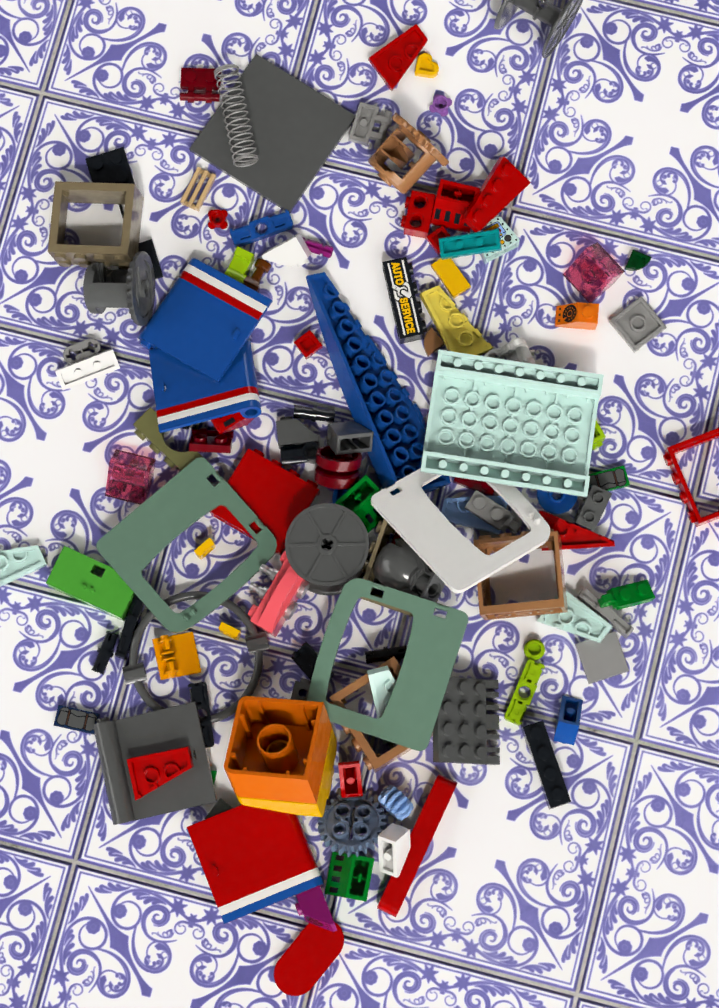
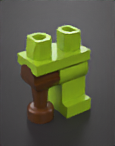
(241, 265)

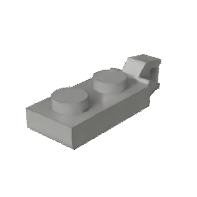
(492, 513)

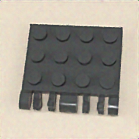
(463, 723)

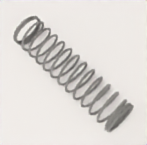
(247, 154)

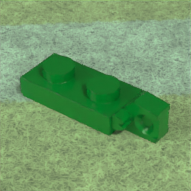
(627, 595)

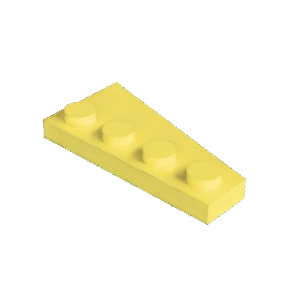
(452, 324)

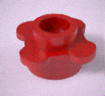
(221, 214)

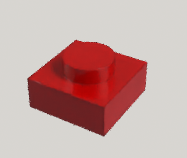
(433, 238)
(308, 344)

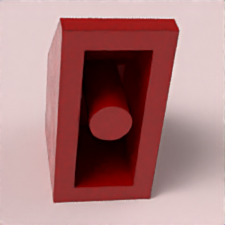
(350, 779)

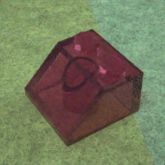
(593, 272)

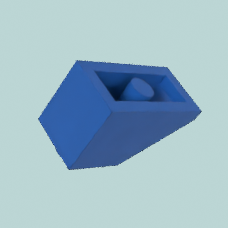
(568, 720)

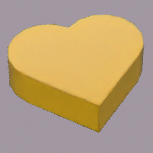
(426, 67)

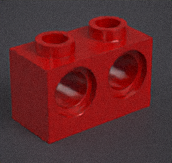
(422, 214)

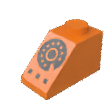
(577, 316)

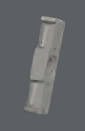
(606, 613)

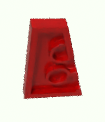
(397, 56)
(157, 768)

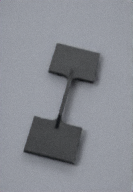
(114, 168)

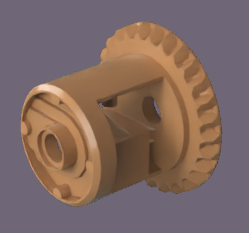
(400, 155)

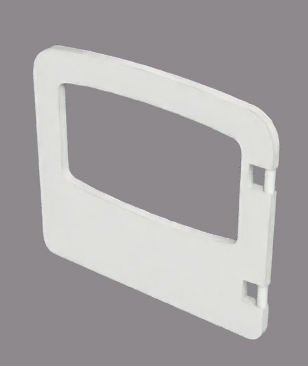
(441, 544)

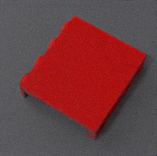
(270, 493)

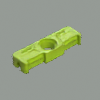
(529, 679)

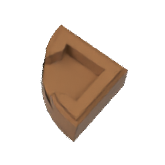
(432, 342)

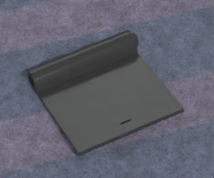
(150, 734)

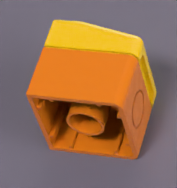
(281, 755)

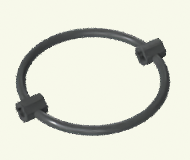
(255, 642)

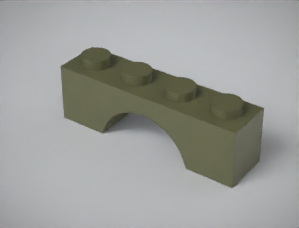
(148, 429)

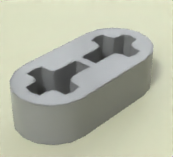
(80, 347)

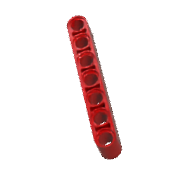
(420, 840)

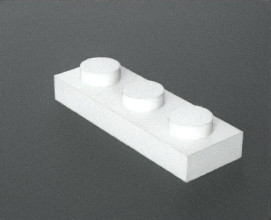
(87, 369)

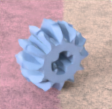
(395, 803)

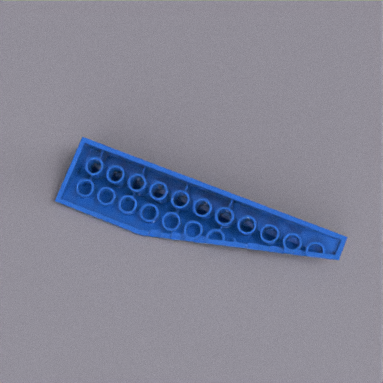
(371, 390)

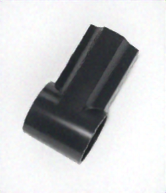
(298, 454)

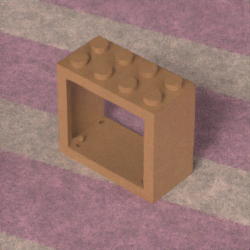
(490, 612)
(371, 760)

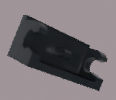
(306, 659)

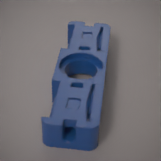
(275, 225)

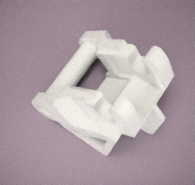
(515, 351)

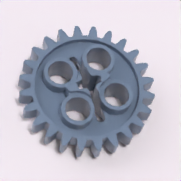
(333, 822)

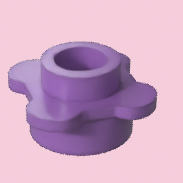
(440, 99)

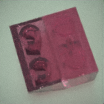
(129, 477)

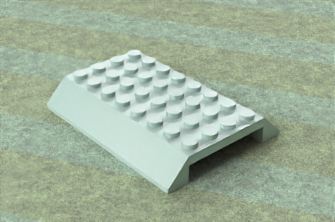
(511, 423)

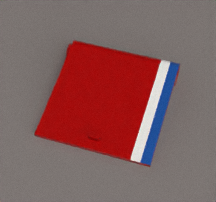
(257, 856)

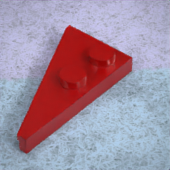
(573, 535)

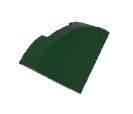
(637, 261)

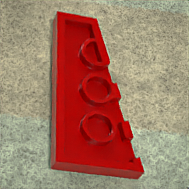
(495, 194)

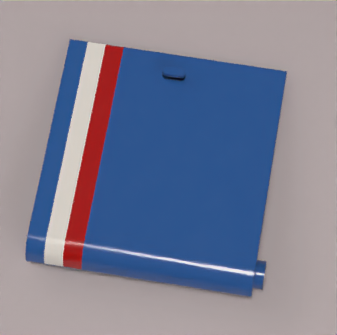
(205, 319)
(198, 398)

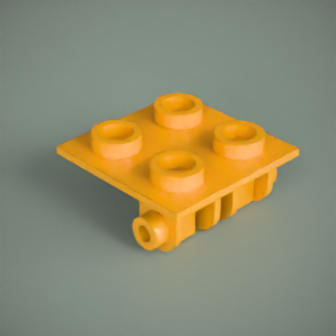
(176, 655)

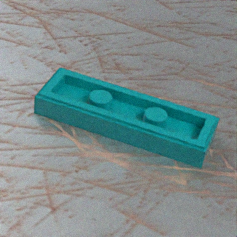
(470, 244)

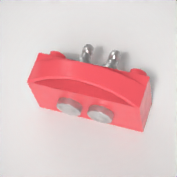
(279, 599)

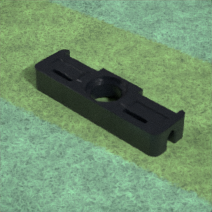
(129, 628)
(200, 694)

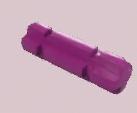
(318, 248)

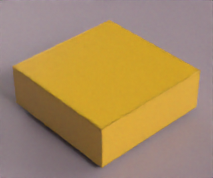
(205, 548)
(229, 631)

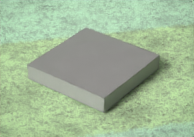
(637, 324)
(602, 659)

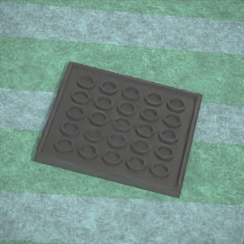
(291, 131)

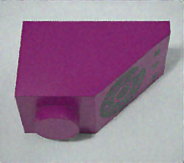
(315, 909)

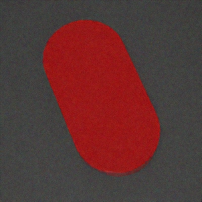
(307, 959)

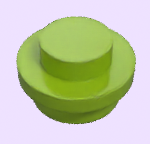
(534, 649)

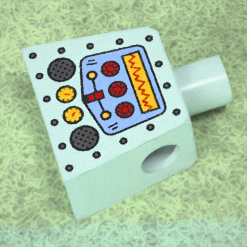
(508, 239)

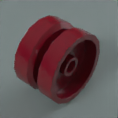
(337, 470)

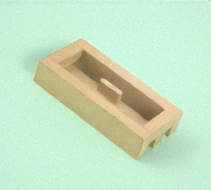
(197, 207)

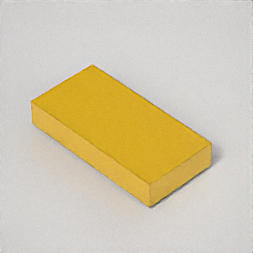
(450, 277)

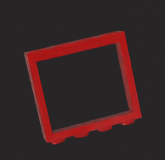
(678, 477)

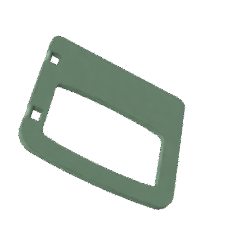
(161, 520)
(423, 674)

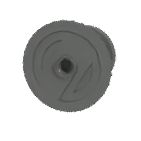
(122, 288)

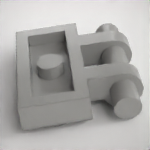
(364, 123)

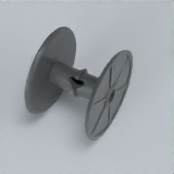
(558, 19)
(327, 547)

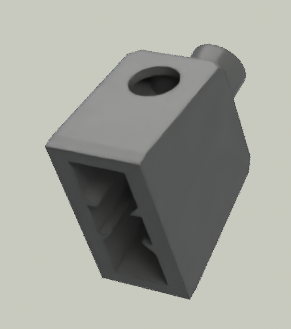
(349, 438)

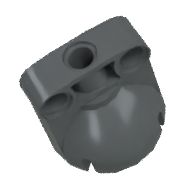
(404, 570)

